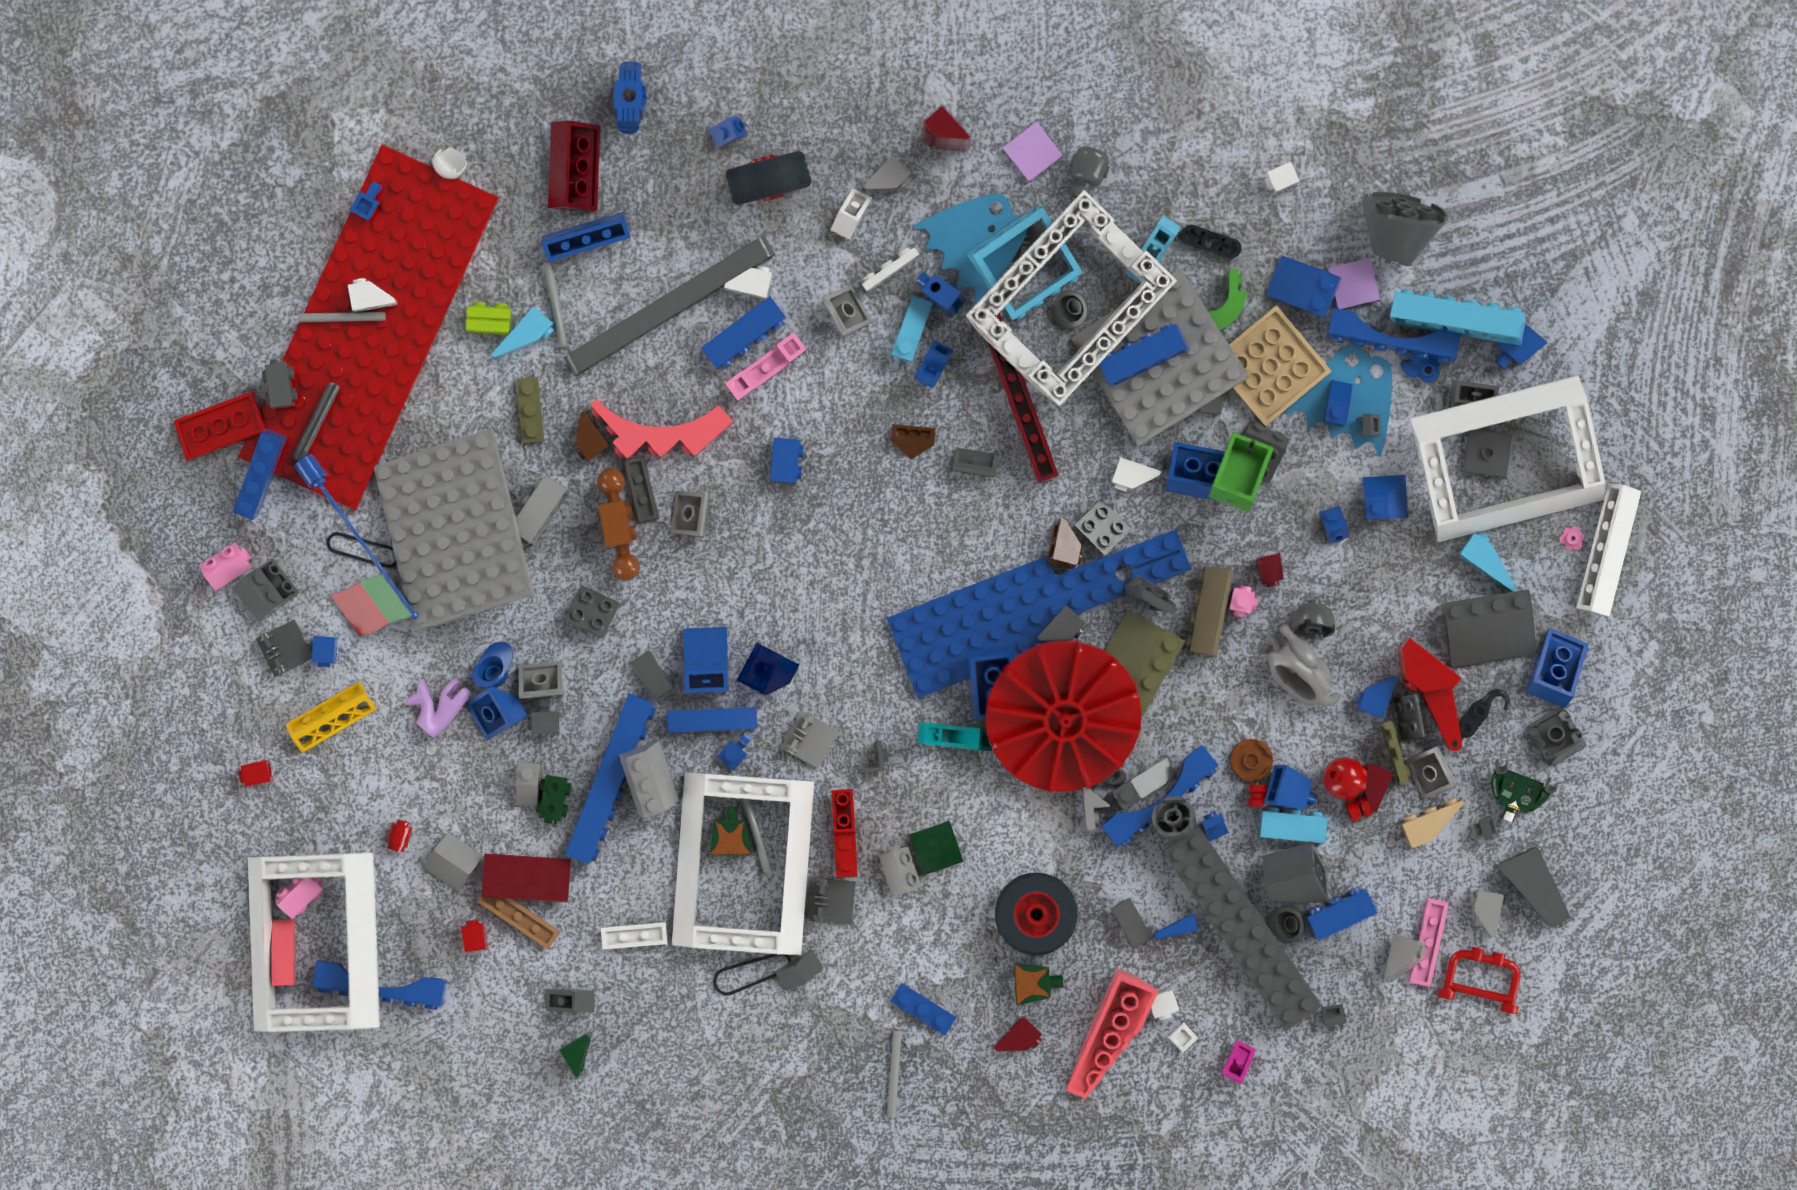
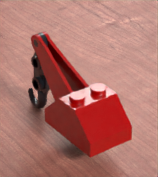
(1435, 683)

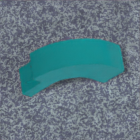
(953, 736)

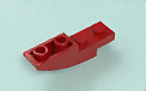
(844, 833)

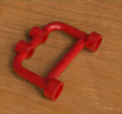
(1497, 959)

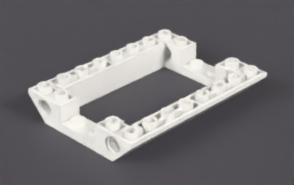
(1145, 267)
(1497, 409)
(713, 937)
(361, 939)

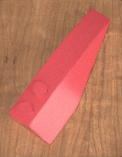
(1113, 1027)

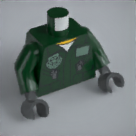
(1518, 791)

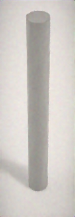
(555, 304)
(335, 317)
(756, 835)
(894, 1074)

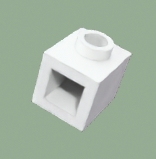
(1281, 178)
(1164, 1005)

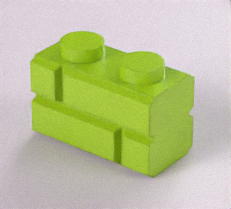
(489, 319)

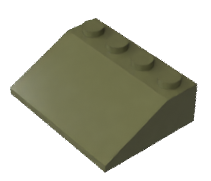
(1145, 653)

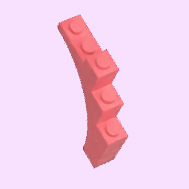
(661, 440)

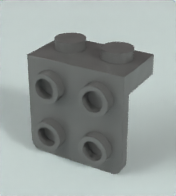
(1278, 440)

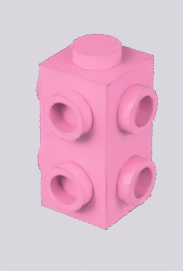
(226, 566)
(1242, 601)
(298, 894)

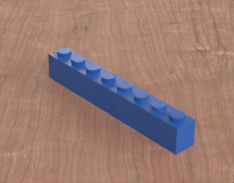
(609, 779)

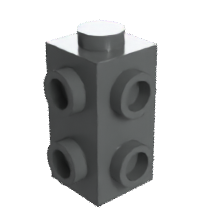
(279, 384)

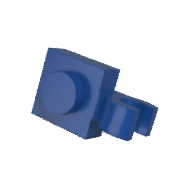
(365, 204)
(733, 753)

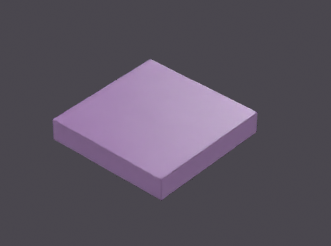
(1032, 152)
(1357, 284)

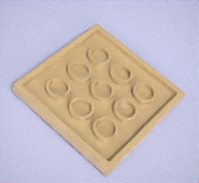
(1278, 364)

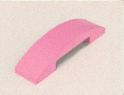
(765, 367)

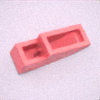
(283, 952)

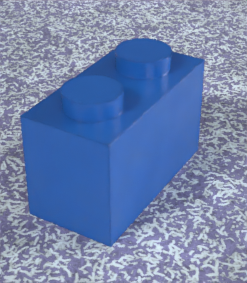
(785, 460)

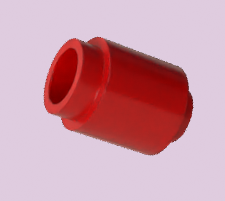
(399, 835)

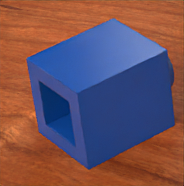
(324, 650)

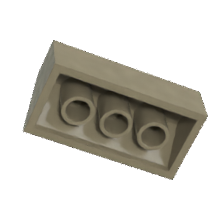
(1210, 611)

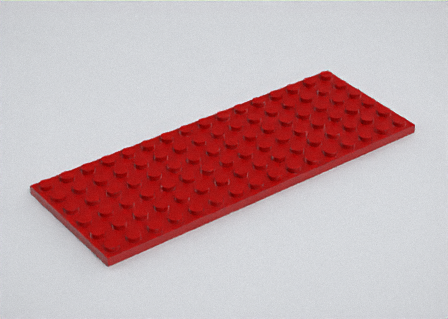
(416, 254)

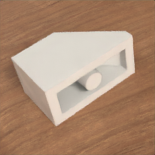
(851, 213)
(752, 282)
(368, 296)
(1132, 475)

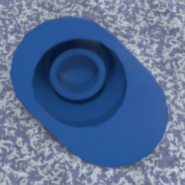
(493, 665)

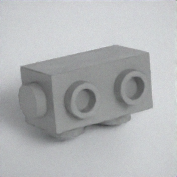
(899, 870)

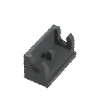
(975, 462)

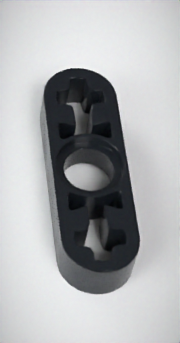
(1228, 240)

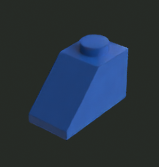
(1338, 403)
(1376, 697)

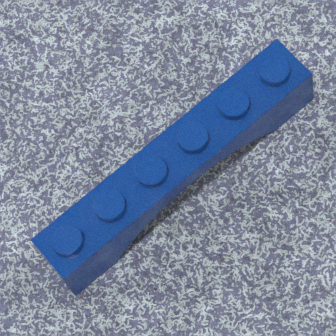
(1349, 327)
(1125, 824)
(426, 991)

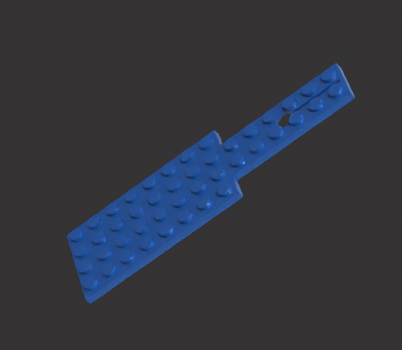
(1016, 609)

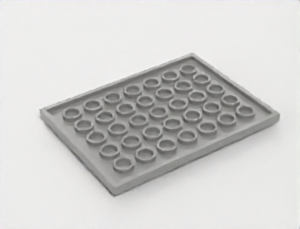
(453, 530)

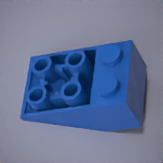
(706, 660)

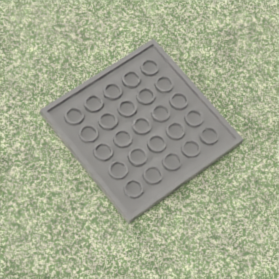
(1182, 384)

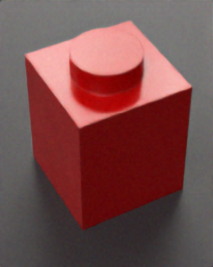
(255, 773)
(474, 936)

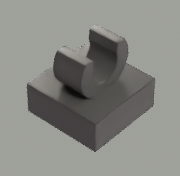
(1371, 425)
(1486, 828)
(1333, 1016)

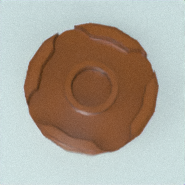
(1251, 760)

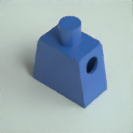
(947, 298)
(1519, 354)
(1289, 789)

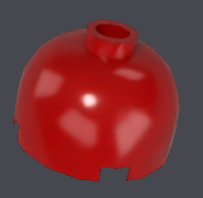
(1345, 778)

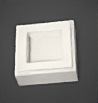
(1182, 1037)

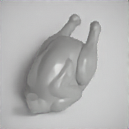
(1301, 670)

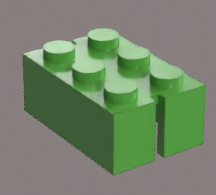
(1241, 472)

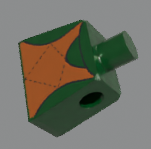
(730, 835)
(1034, 982)

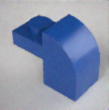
(933, 364)

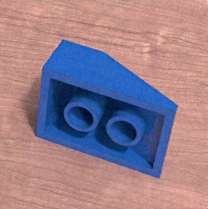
(1303, 286)
(1557, 668)

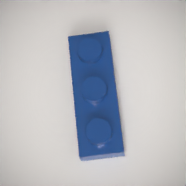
(923, 1009)

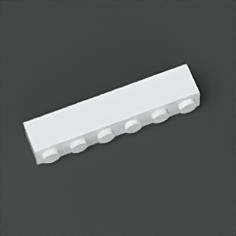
(1608, 549)

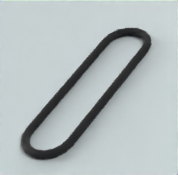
(357, 557)

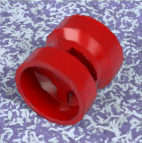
(1257, 795)
(1354, 810)

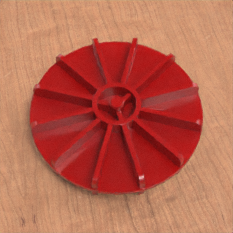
(1063, 716)

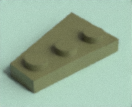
(1395, 751)

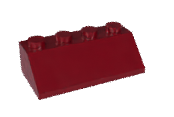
(945, 132)
(574, 166)

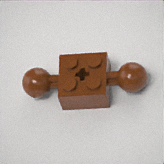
(616, 524)

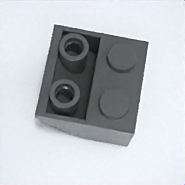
(1467, 392)
(265, 589)

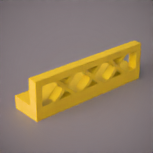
(328, 713)

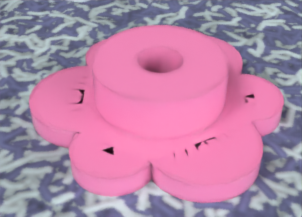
(1565, 539)

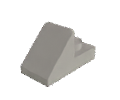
(1090, 802)

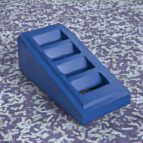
(1184, 925)

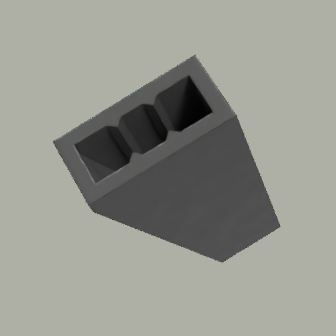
(1535, 884)

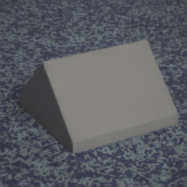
(846, 311)
(690, 513)
(541, 680)
(1430, 772)
(453, 861)

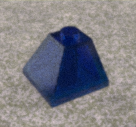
(767, 670)

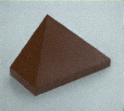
(912, 439)

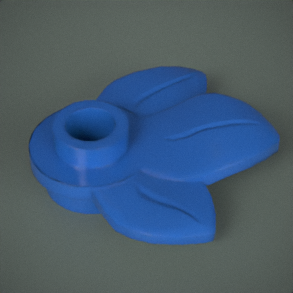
(1416, 368)

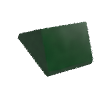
(936, 848)
(576, 1052)

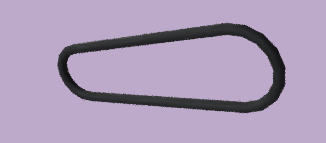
(742, 964)

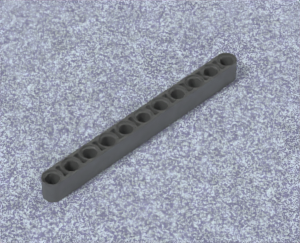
(668, 306)

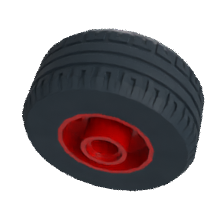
(768, 177)
(1057, 918)

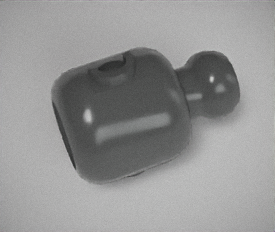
(1088, 168)

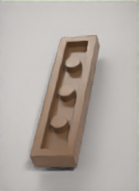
(522, 919)

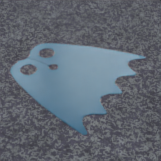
(965, 228)
(1369, 396)

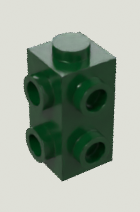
(553, 806)

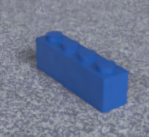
(585, 236)
(743, 333)
(1143, 355)
(259, 474)

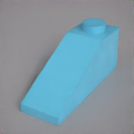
(1159, 241)
(912, 329)
(526, 333)
(1483, 556)

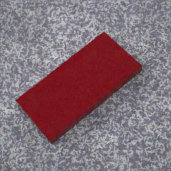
(526, 878)

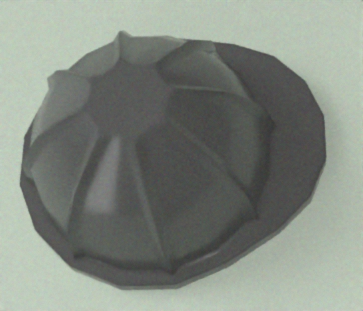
(1070, 309)
(1286, 924)

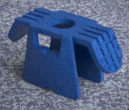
(628, 112)

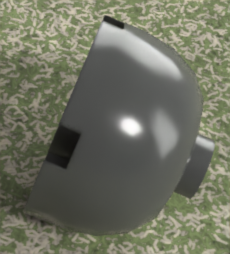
(1313, 619)
(1174, 818)

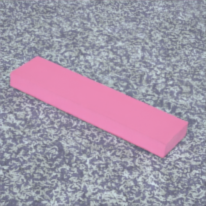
(1431, 934)

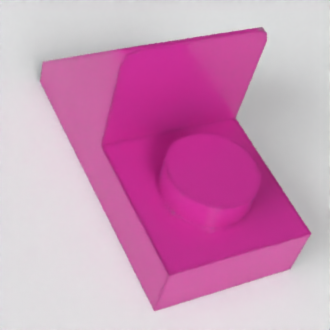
(1238, 1062)

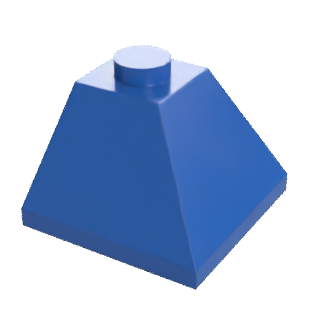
(1385, 497)
(495, 711)

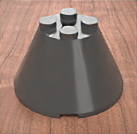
(1400, 225)

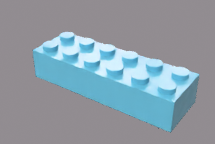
(1465, 317)

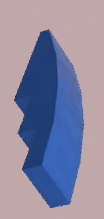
(711, 719)

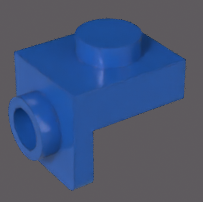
(727, 131)
(1334, 524)
(1214, 826)

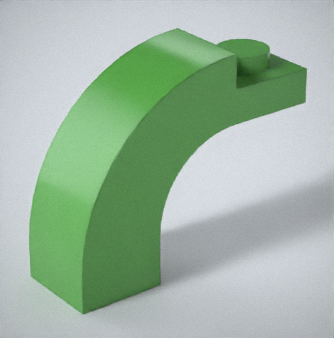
(1234, 304)

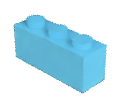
(1293, 825)

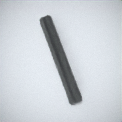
(316, 421)

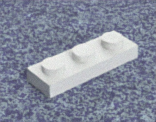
(889, 269)
(634, 935)

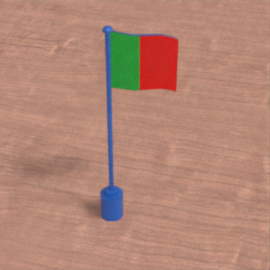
(374, 600)

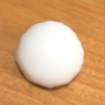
(449, 163)

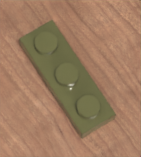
(530, 410)

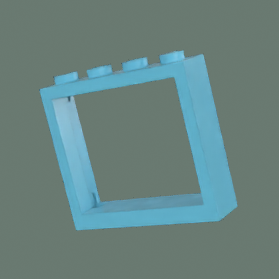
(976, 257)

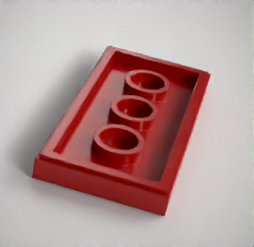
(220, 426)

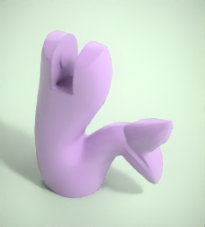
(448, 706)

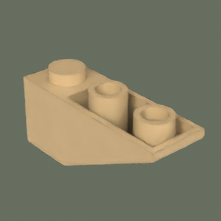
(1426, 827)

